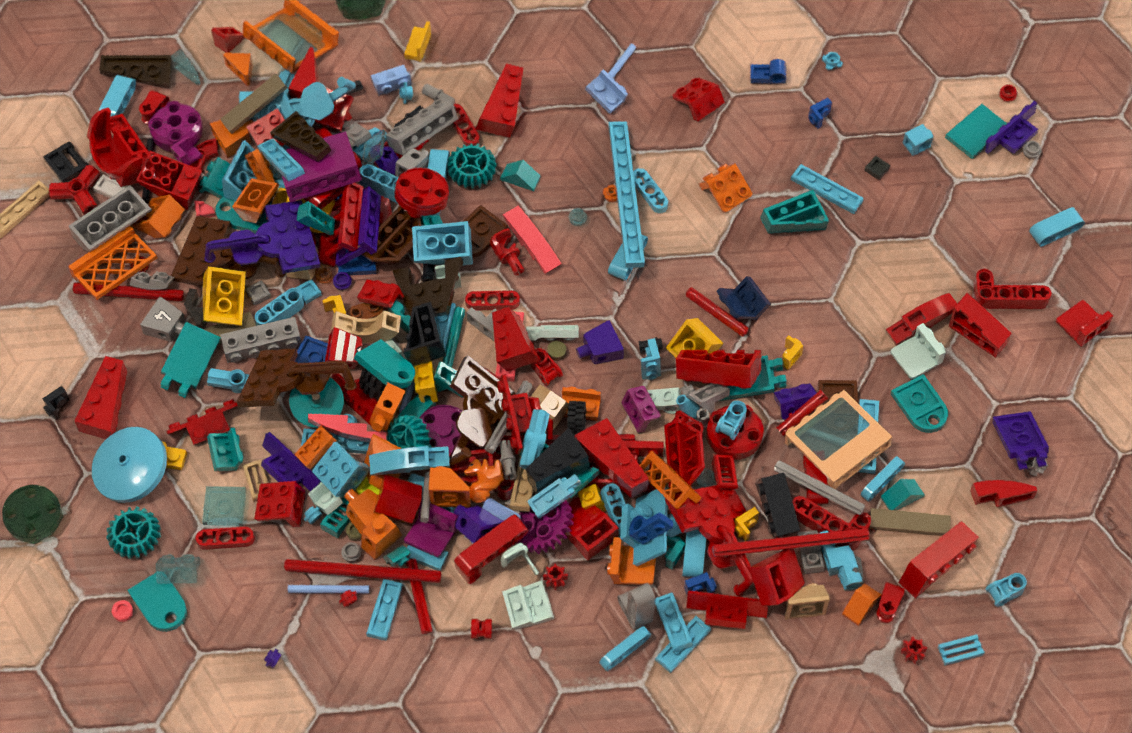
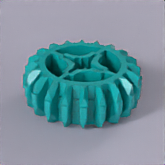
(473, 159)
(408, 432)
(145, 522)

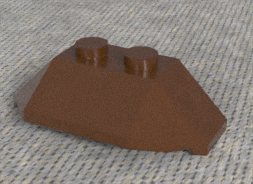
(394, 237)

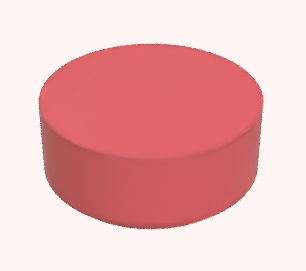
(122, 611)

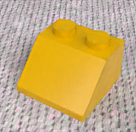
(694, 336)

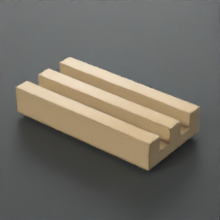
(252, 465)

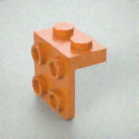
(727, 186)
(622, 567)

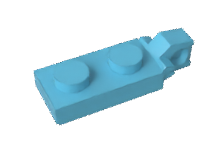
(553, 495)

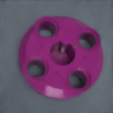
(174, 123)
(443, 429)

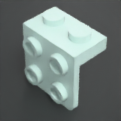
(919, 352)

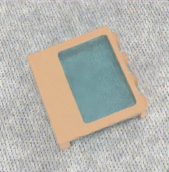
(839, 438)

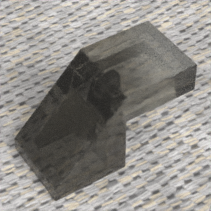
(195, 313)

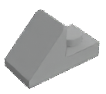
(482, 323)
(709, 395)

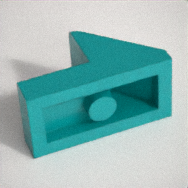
(443, 377)

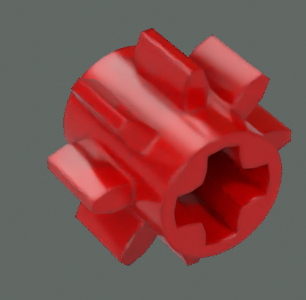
(559, 581)
(918, 648)

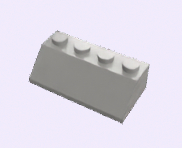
(108, 219)

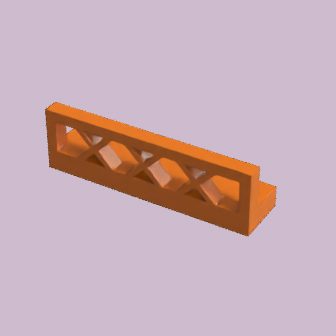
(672, 477)

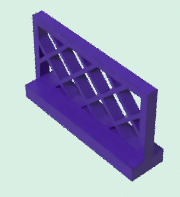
(368, 227)

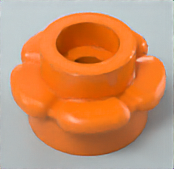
(611, 197)

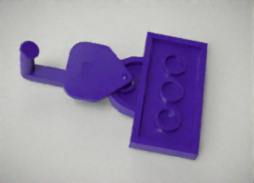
(278, 238)

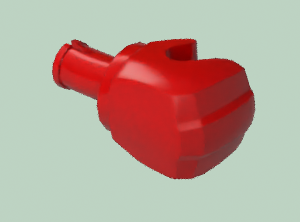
(498, 244)

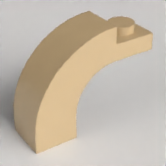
(370, 330)

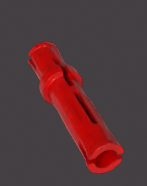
(806, 409)

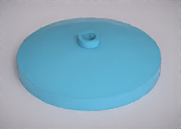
(129, 464)

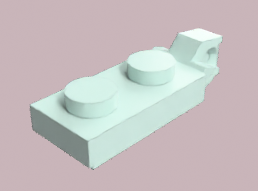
(551, 332)

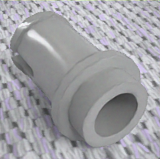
(703, 417)

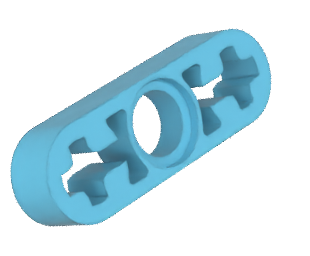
(650, 198)
(882, 479)
(608, 499)
(625, 648)

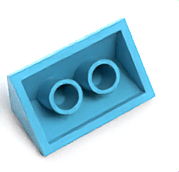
(238, 173)

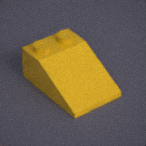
(223, 296)

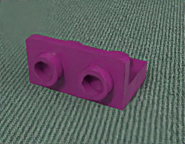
(640, 408)

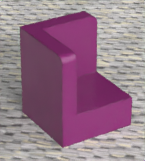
(185, 151)

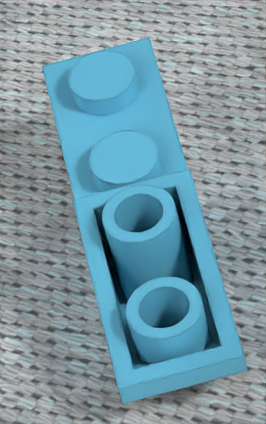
(408, 459)

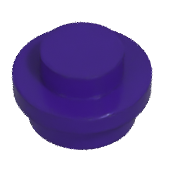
(342, 281)
(272, 658)

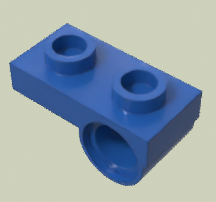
(771, 73)
(648, 529)

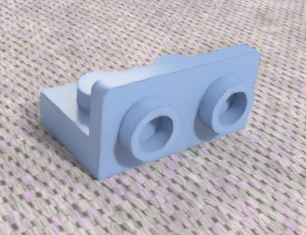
(391, 80)
(607, 91)

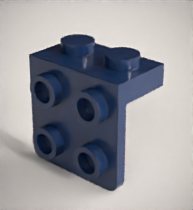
(745, 300)

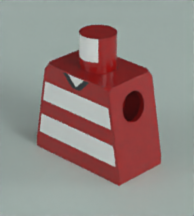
(343, 347)

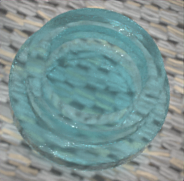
(577, 217)
(706, 478)

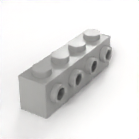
(421, 126)
(253, 340)

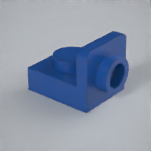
(819, 111)
(699, 583)

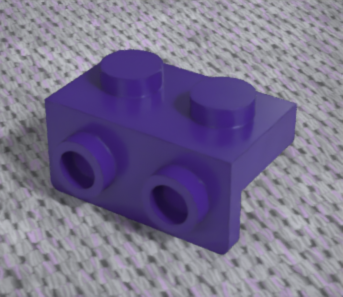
(793, 398)

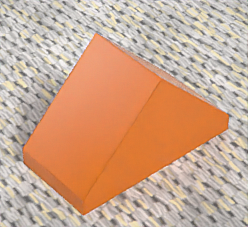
(240, 65)
(861, 603)

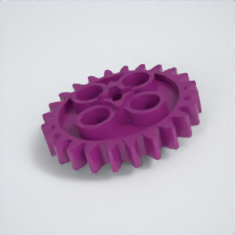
(547, 529)

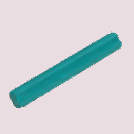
(454, 335)

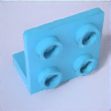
(340, 471)

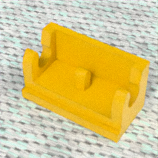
(425, 381)

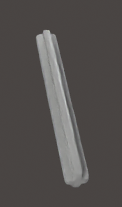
(501, 428)
(819, 487)

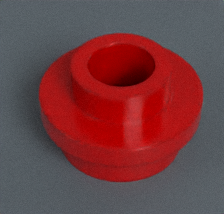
(1006, 90)
(348, 598)

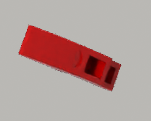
(927, 313)

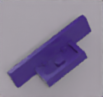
(1016, 132)
(285, 465)

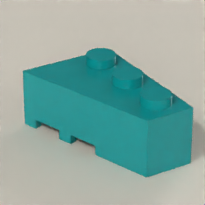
(795, 215)

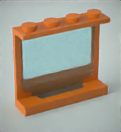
(290, 34)

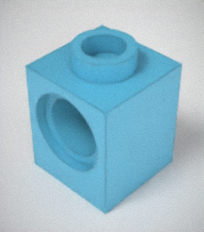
(918, 139)

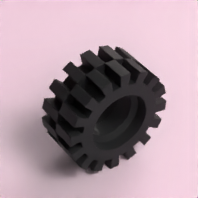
(576, 416)

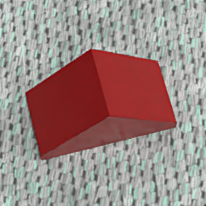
(226, 38)

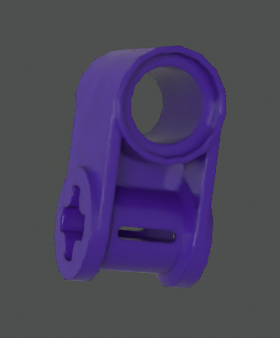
(388, 160)

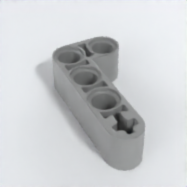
(638, 605)

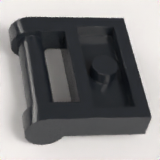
(61, 165)

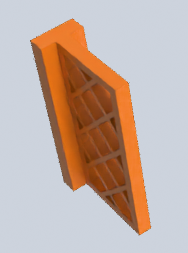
(104, 254)

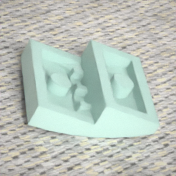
(528, 605)

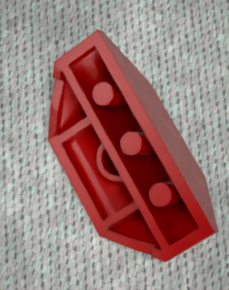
(684, 450)

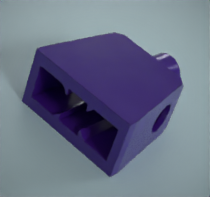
(601, 344)
(475, 522)

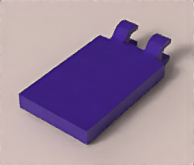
(1021, 438)

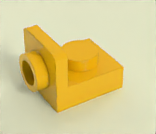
(334, 303)
(792, 353)
(175, 457)
(591, 496)
(746, 522)

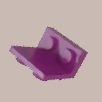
(435, 534)

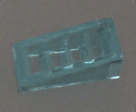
(184, 66)

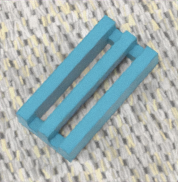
(980, 652)

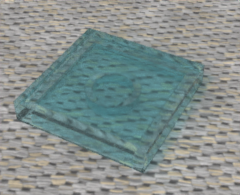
(224, 506)

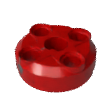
(421, 192)
(741, 446)

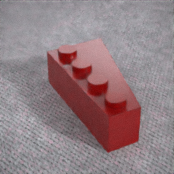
(502, 106)
(719, 367)

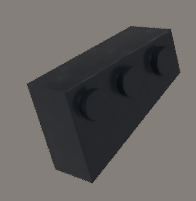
(424, 336)
(558, 461)
(777, 505)

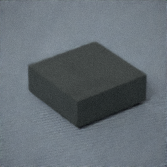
(877, 167)

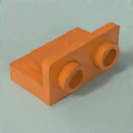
(259, 166)
(589, 396)
(315, 447)

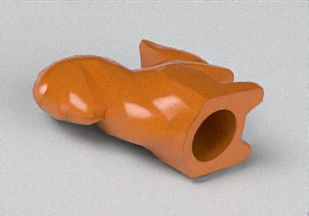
(488, 479)

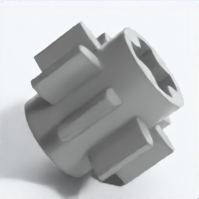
(1033, 468)

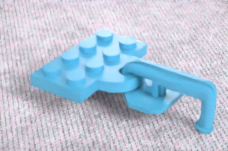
(314, 102)

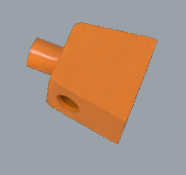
(230, 142)
(383, 415)
(361, 508)
(381, 535)

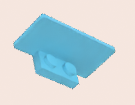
(654, 547)

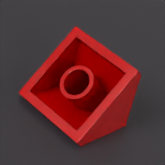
(398, 499)

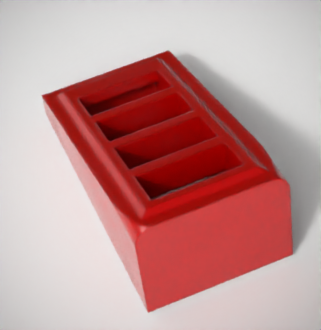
(724, 461)

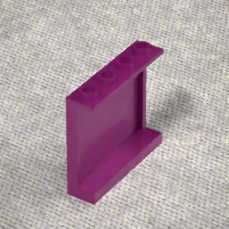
(332, 171)

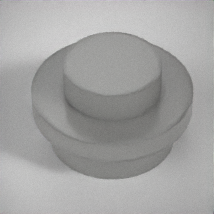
(1032, 149)
(351, 552)

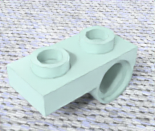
(666, 399)

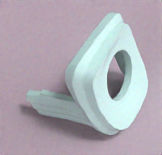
(514, 552)

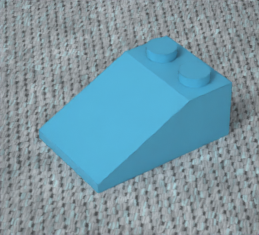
(442, 241)

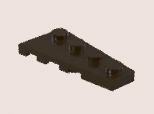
(142, 68)
(301, 137)

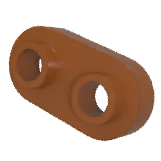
(365, 311)

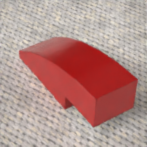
(1002, 492)

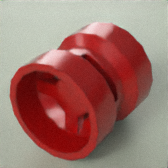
(486, 628)

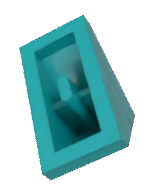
(521, 175)
(902, 494)

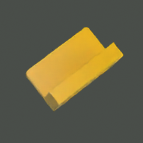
(418, 42)

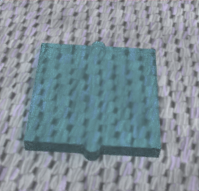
(373, 148)

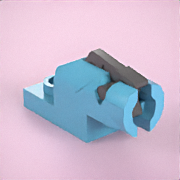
(844, 564)

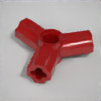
(82, 183)

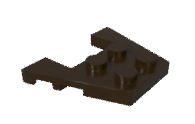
(437, 291)

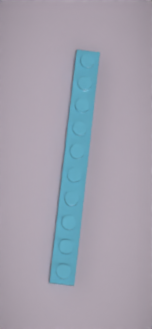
(626, 195)

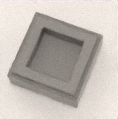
(258, 292)

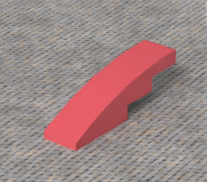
(532, 239)
(339, 425)

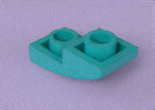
(398, 309)
(416, 407)
(398, 556)

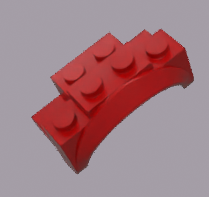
(117, 157)

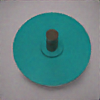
(328, 401)

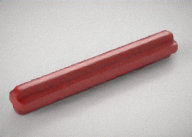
(717, 311)
(420, 601)

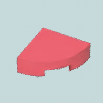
(204, 209)

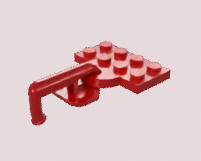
(715, 520)

